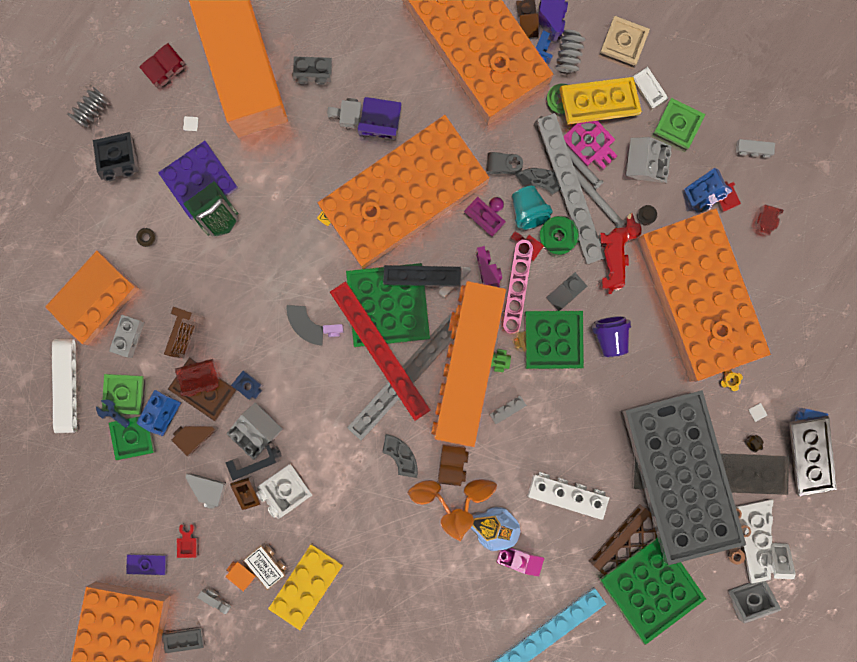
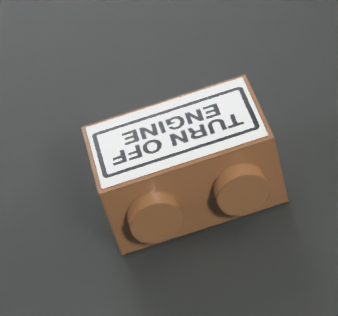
(266, 566)

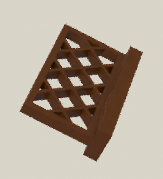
(181, 332)
(620, 537)

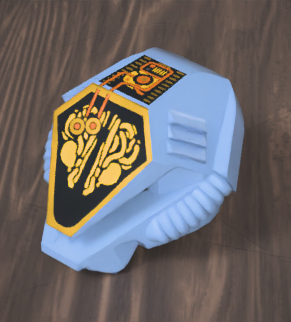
(496, 529)

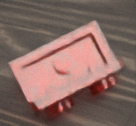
(197, 378)

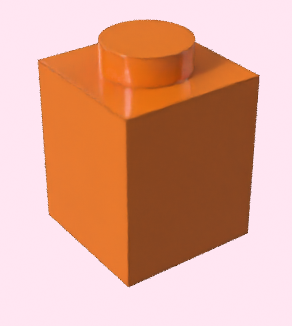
(240, 574)

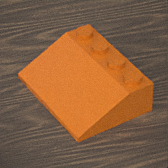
(91, 298)

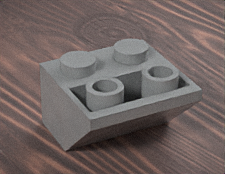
(648, 160)
(254, 431)

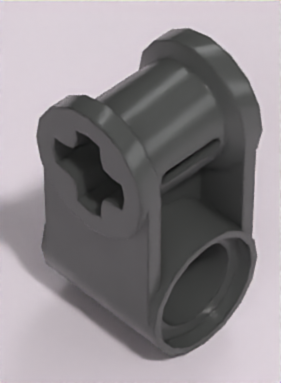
(501, 163)

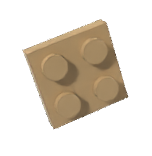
(625, 40)

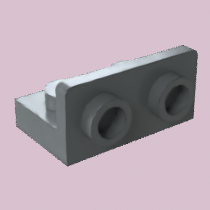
(312, 69)

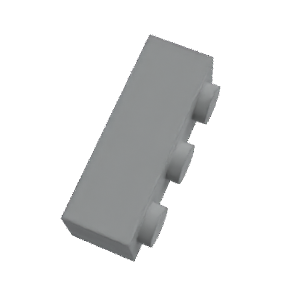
(755, 148)
(507, 409)

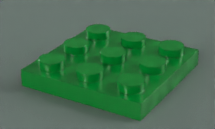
(554, 340)

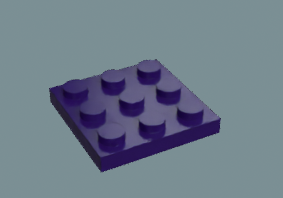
(195, 172)

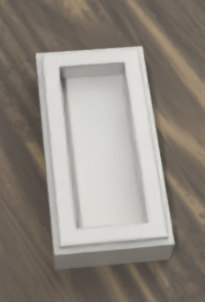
(649, 88)

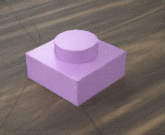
(333, 330)

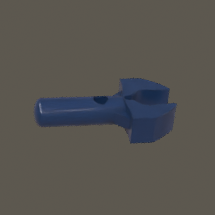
(112, 413)

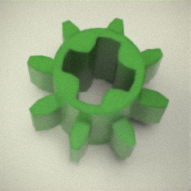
(501, 360)

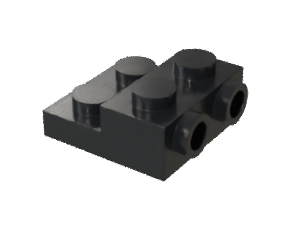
(115, 156)

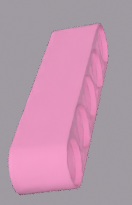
(514, 295)

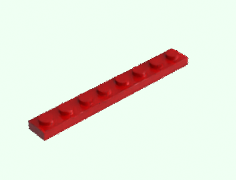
(380, 351)

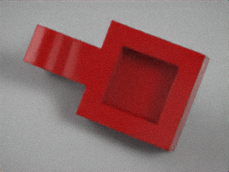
(524, 247)

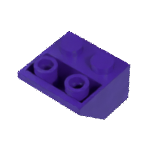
(550, 17)

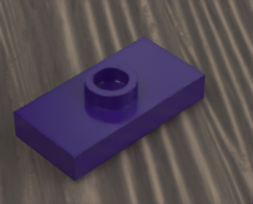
(146, 564)

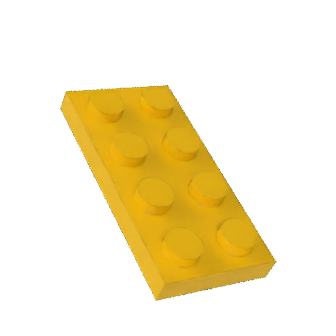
(600, 100)
(305, 586)

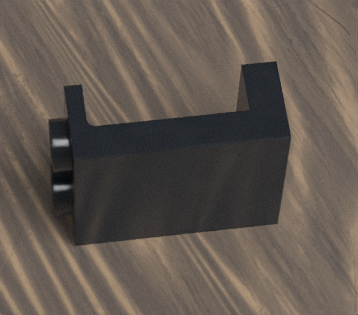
(236, 471)

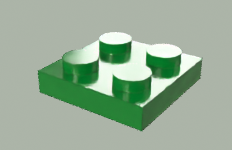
(131, 440)

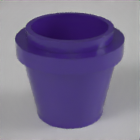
(613, 335)

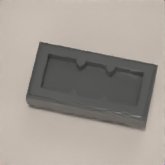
(183, 640)

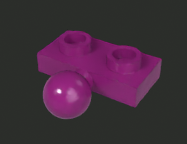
(486, 215)

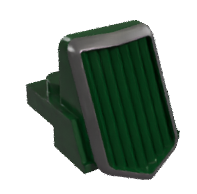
(212, 211)

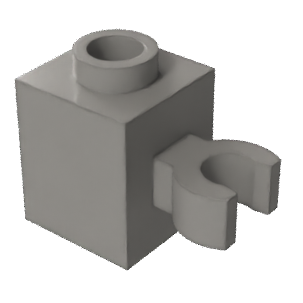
(349, 113)

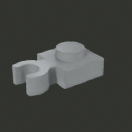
(210, 597)

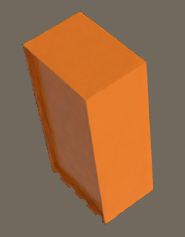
(239, 65)

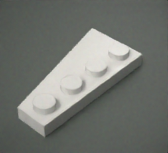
(758, 544)

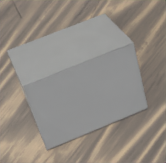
(753, 601)

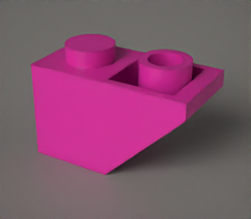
(521, 561)

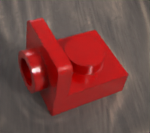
(731, 200)

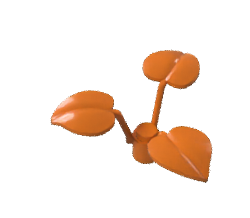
(458, 521)

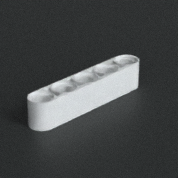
(64, 386)

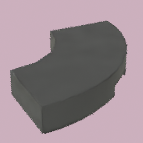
(539, 178)
(303, 325)
(402, 455)

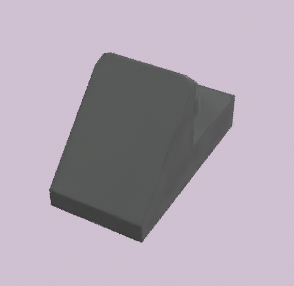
(566, 292)

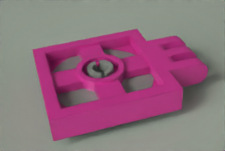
(590, 143)

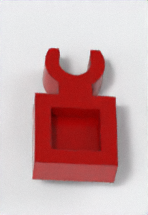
(187, 544)

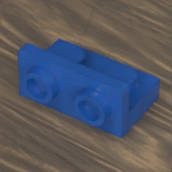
(707, 190)
(158, 413)

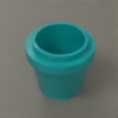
(530, 208)

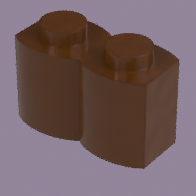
(452, 465)

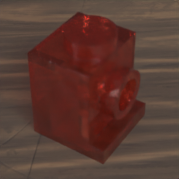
(768, 219)

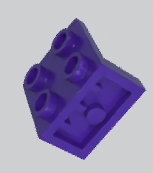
(379, 118)

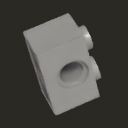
(126, 336)

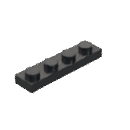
(422, 276)

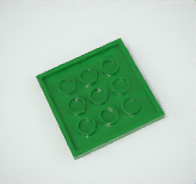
(395, 310)
(652, 591)

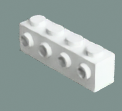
(568, 496)

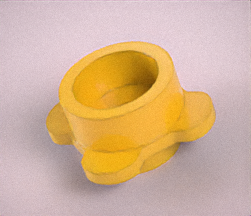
(737, 377)

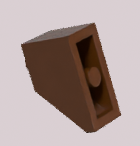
(192, 437)

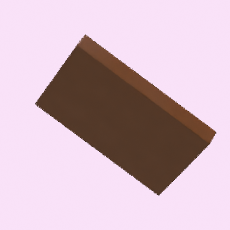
(209, 403)

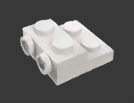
(283, 492)

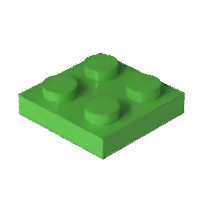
(679, 123)
(125, 392)

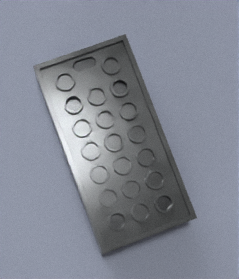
(684, 478)

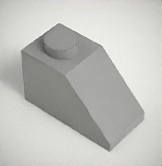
(207, 490)

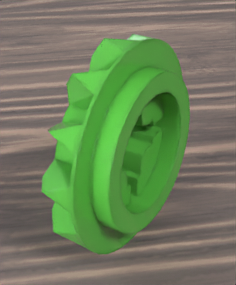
(552, 99)

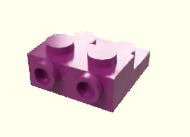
(489, 274)

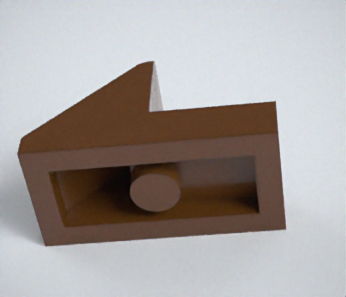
(528, 18)

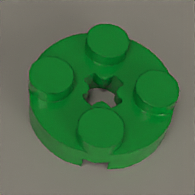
(552, 243)

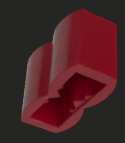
(162, 65)

